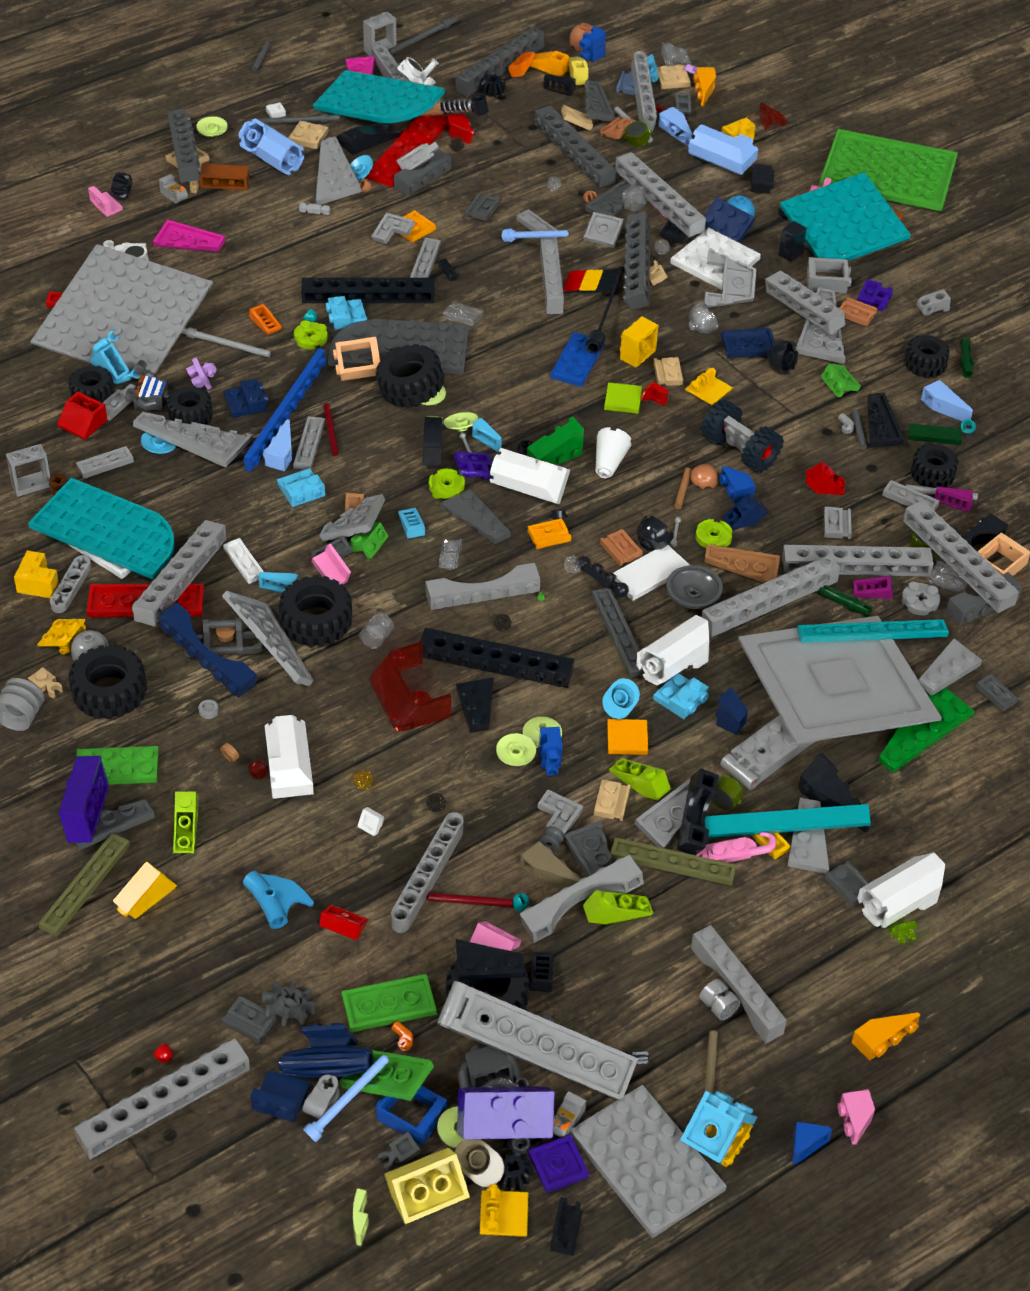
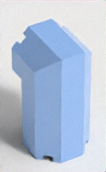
(271, 146)
(723, 150)

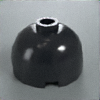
(783, 356)
(653, 534)

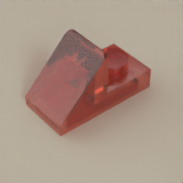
(769, 115)

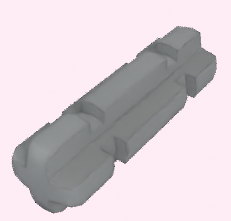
(314, 208)

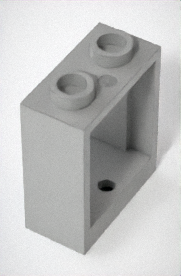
(374, 23)
(826, 265)
(40, 479)

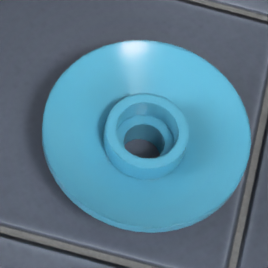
(362, 166)
(156, 444)

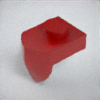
(656, 393)

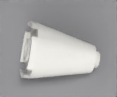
(610, 450)

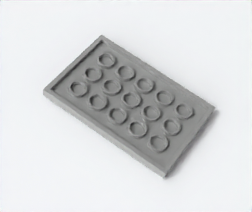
(647, 1162)

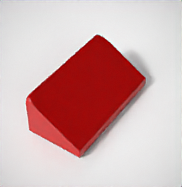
(342, 922)

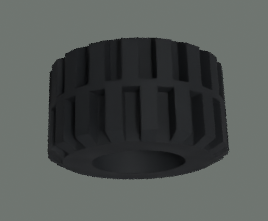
(927, 356)
(92, 381)
(190, 405)
(934, 466)

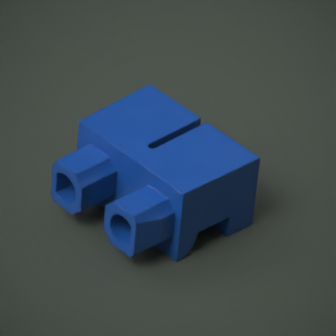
(593, 44)
(550, 749)

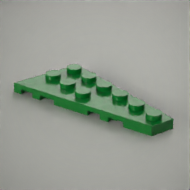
(915, 739)

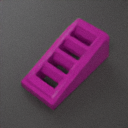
(959, 499)
(883, 590)

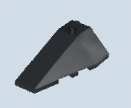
(363, 138)
(822, 784)

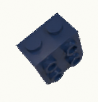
(280, 1096)

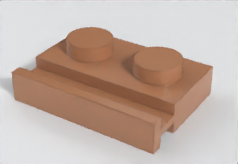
(616, 128)
(858, 311)
(621, 547)

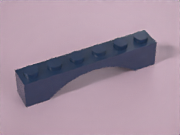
(233, 674)

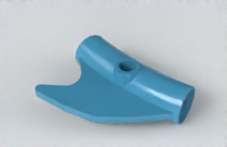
(275, 896)

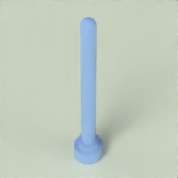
(509, 235)
(316, 1128)

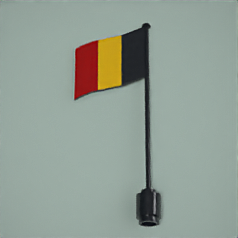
(594, 282)

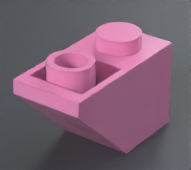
(857, 1112)

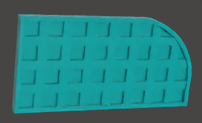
(377, 98)
(107, 527)

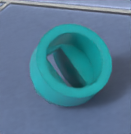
(310, 316)
(970, 423)
(517, 903)

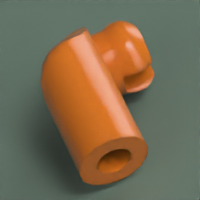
(405, 1036)

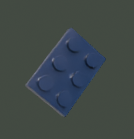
(728, 220)
(747, 342)

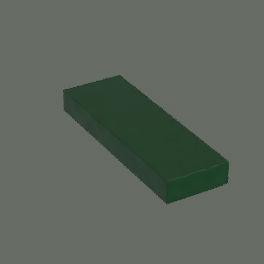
(935, 434)

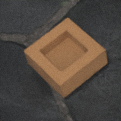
(353, 500)

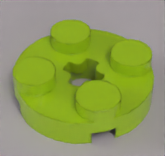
(317, 331)
(438, 487)
(722, 530)

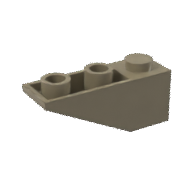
(546, 867)

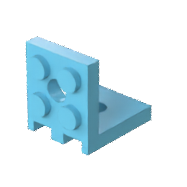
(725, 1115)

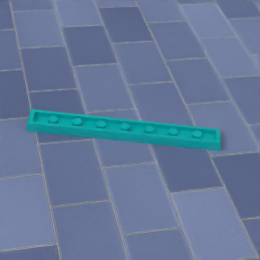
(872, 631)
(788, 820)

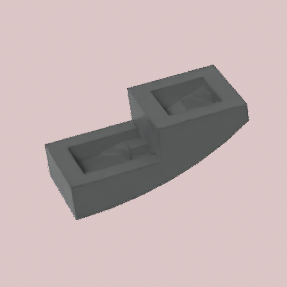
(683, 102)

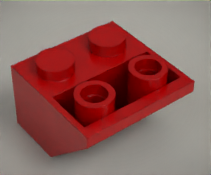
(82, 415)

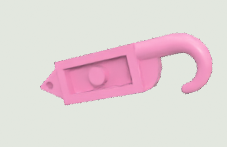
(737, 849)

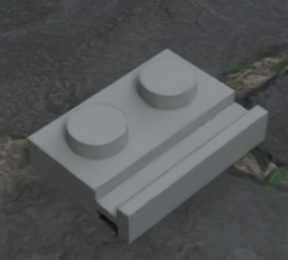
(837, 522)

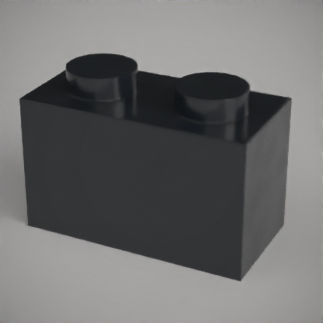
(792, 241)

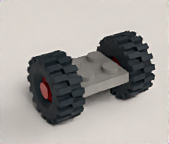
(758, 447)

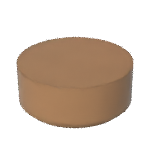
(225, 634)
(229, 752)

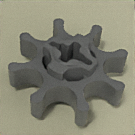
(288, 1002)

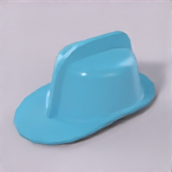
(620, 698)

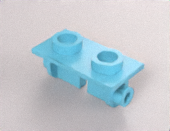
(652, 68)

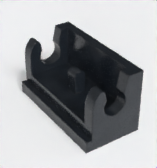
(566, 1227)

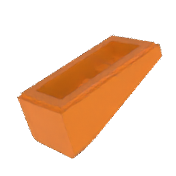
(521, 64)
(254, 315)

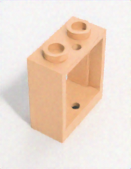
(356, 372)
(1003, 545)

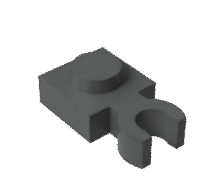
(402, 1150)

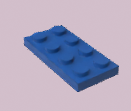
(575, 361)

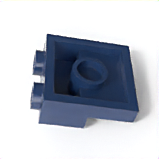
(246, 398)

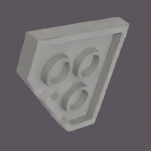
(354, 520)

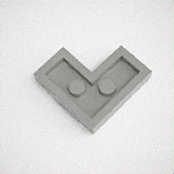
(392, 224)
(564, 811)

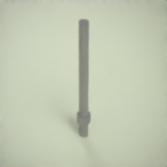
(193, 333)

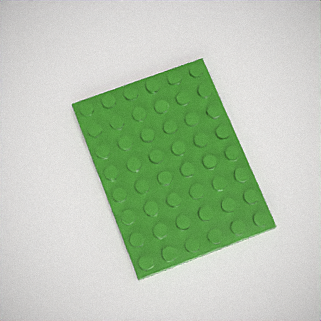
(897, 168)

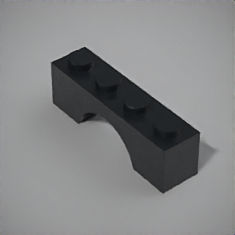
(985, 530)
(700, 793)

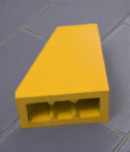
(143, 891)

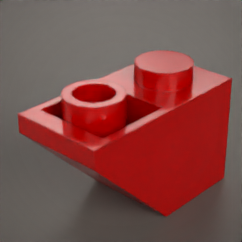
(459, 127)
(824, 480)

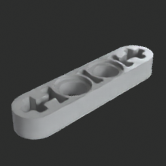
(66, 582)

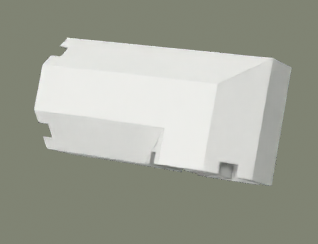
(529, 475)
(675, 651)
(288, 757)
(903, 890)

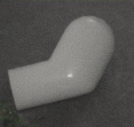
(848, 424)

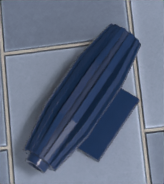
(329, 1054)

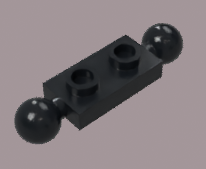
(606, 578)

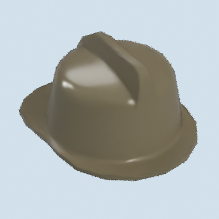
(480, 1162)

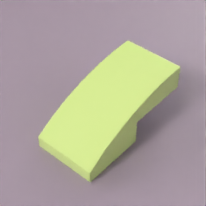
(360, 1219)

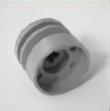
(19, 704)

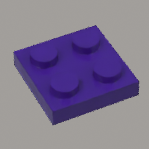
(558, 1164)

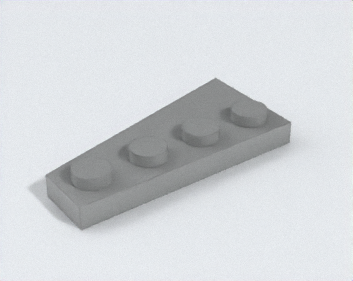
(948, 667)
(809, 847)

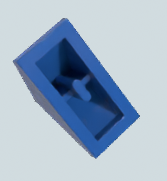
(808, 1139)

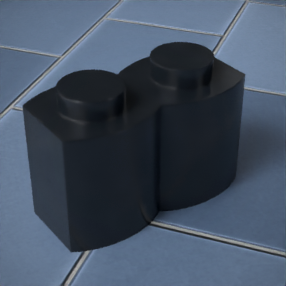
(762, 178)

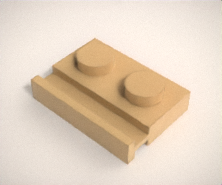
(576, 117)
(668, 371)
(611, 800)

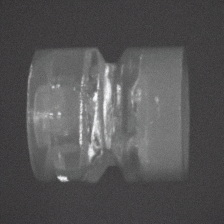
(376, 630)

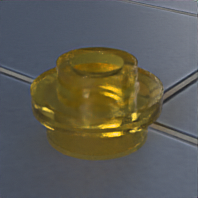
(363, 780)

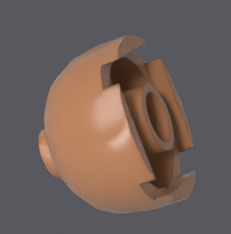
(577, 35)

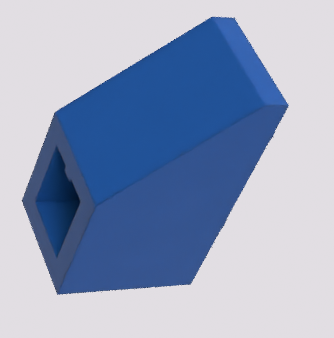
(736, 483)

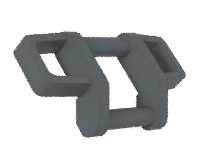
(239, 649)

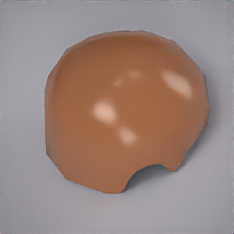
(704, 476)

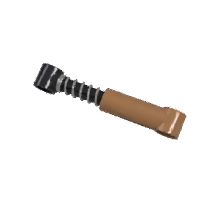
(476, 104)

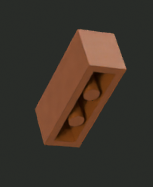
(224, 176)

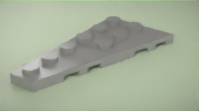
(334, 173)
(817, 342)
(197, 438)
(268, 630)

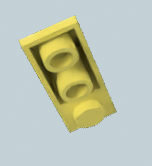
(578, 69)

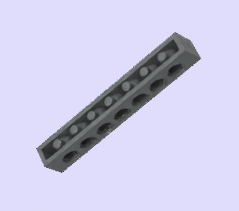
(499, 61)
(184, 145)
(575, 146)
(637, 261)

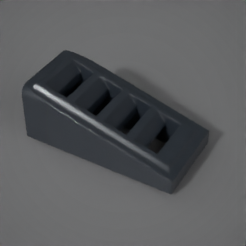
(568, 84)
(541, 984)

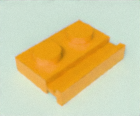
(549, 533)

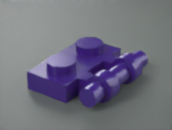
(870, 293)
(470, 461)

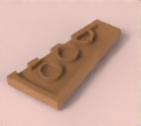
(750, 564)

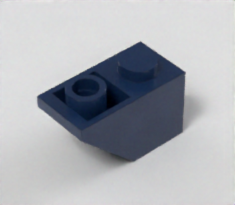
(745, 512)
(731, 712)

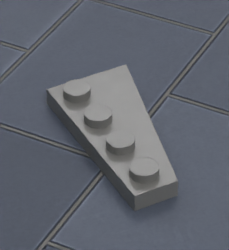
(665, 817)

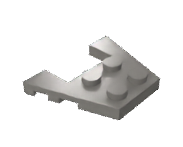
(737, 281)

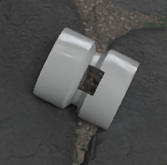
(722, 1002)

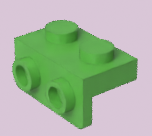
(369, 541)

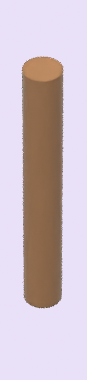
(683, 487)

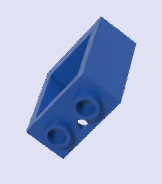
(421, 1133)

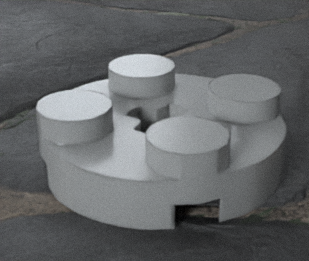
(920, 590)

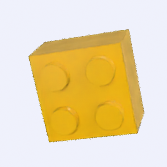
(638, 342)

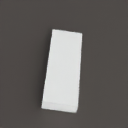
(243, 560)

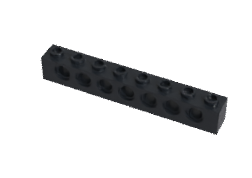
(369, 289)
(497, 658)

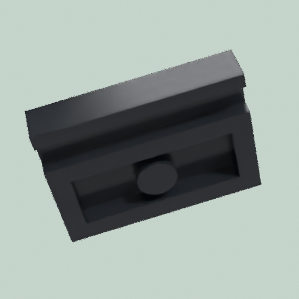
(672, 232)

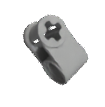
(322, 1097)

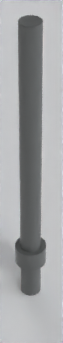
(443, 25)
(323, 118)

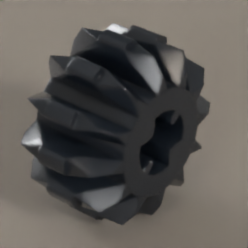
(493, 85)
(121, 186)
(516, 1172)

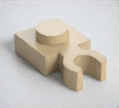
(657, 273)
(45, 681)

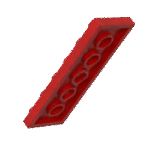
(118, 599)

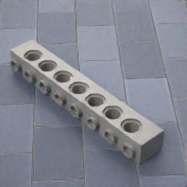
(661, 194)
(961, 556)
(863, 559)
(179, 573)
(771, 595)
(159, 1108)

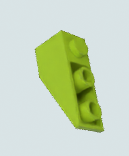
(644, 779)
(185, 822)
(614, 907)

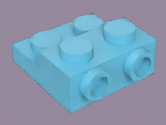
(344, 312)
(301, 487)
(682, 695)

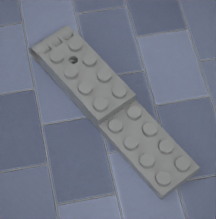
(762, 754)
(537, 1041)

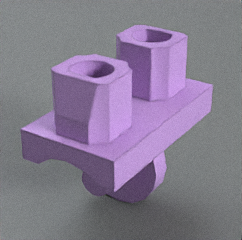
(201, 373)

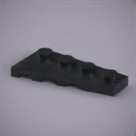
(882, 422)

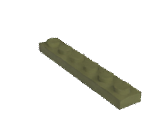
(674, 861)
(84, 884)

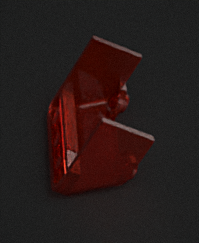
(402, 707)

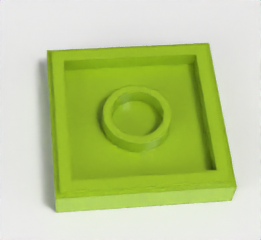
(623, 398)

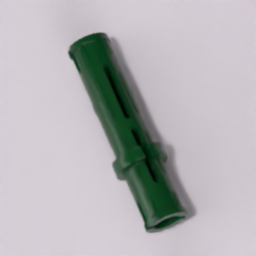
(967, 362)
(851, 603)

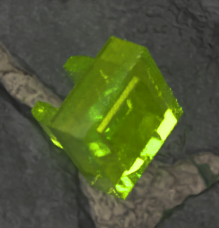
(902, 929)

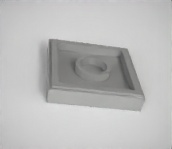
(603, 229)

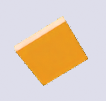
(421, 228)
(627, 737)

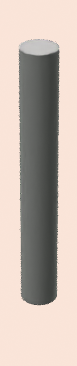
(260, 57)
(859, 431)

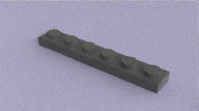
(618, 630)

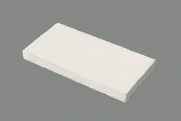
(649, 571)

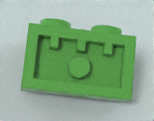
(839, 379)

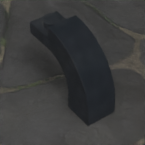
(432, 440)

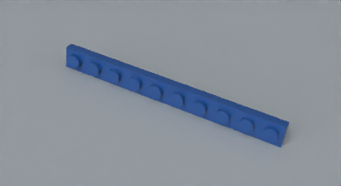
(285, 409)

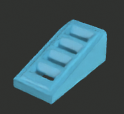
(486, 434)
(412, 526)
(282, 580)

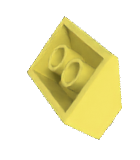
(427, 1185)

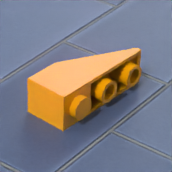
(551, 62)
(704, 83)
(880, 1033)

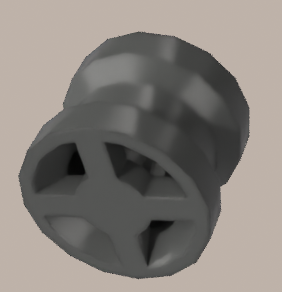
(552, 838)

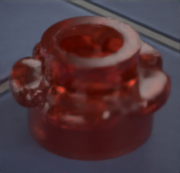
(258, 769)

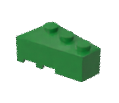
(559, 446)

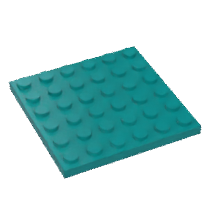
(846, 219)

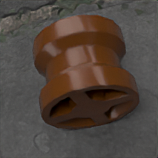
(56, 482)

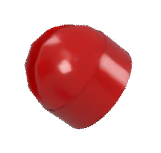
(163, 1053)

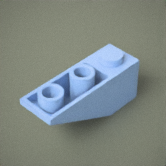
(675, 124)
(943, 400)
(279, 452)

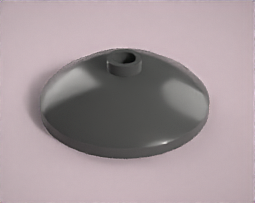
(694, 587)

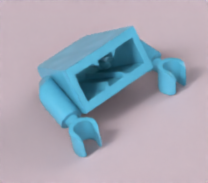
(108, 357)

